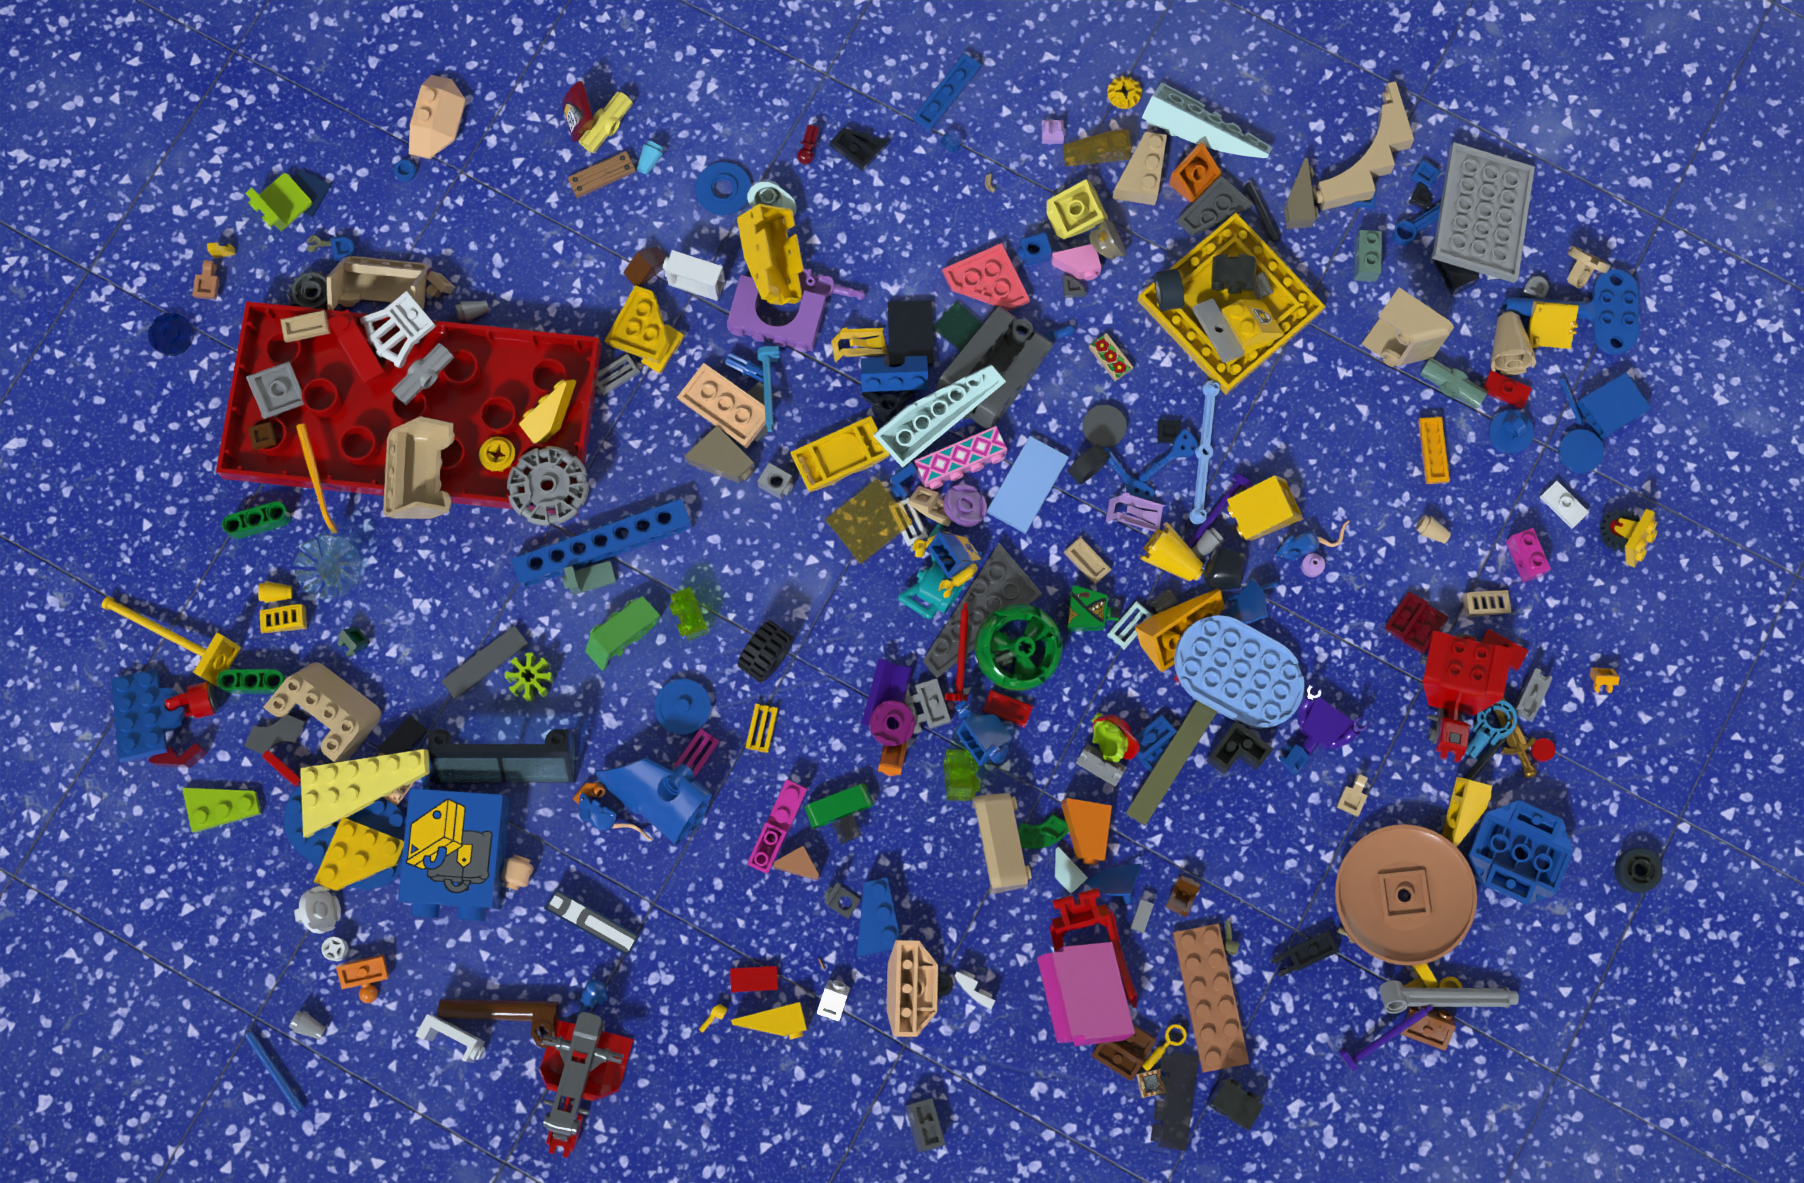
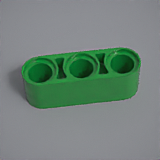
(247, 516)
(242, 679)
(839, 805)

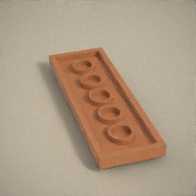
(1210, 998)

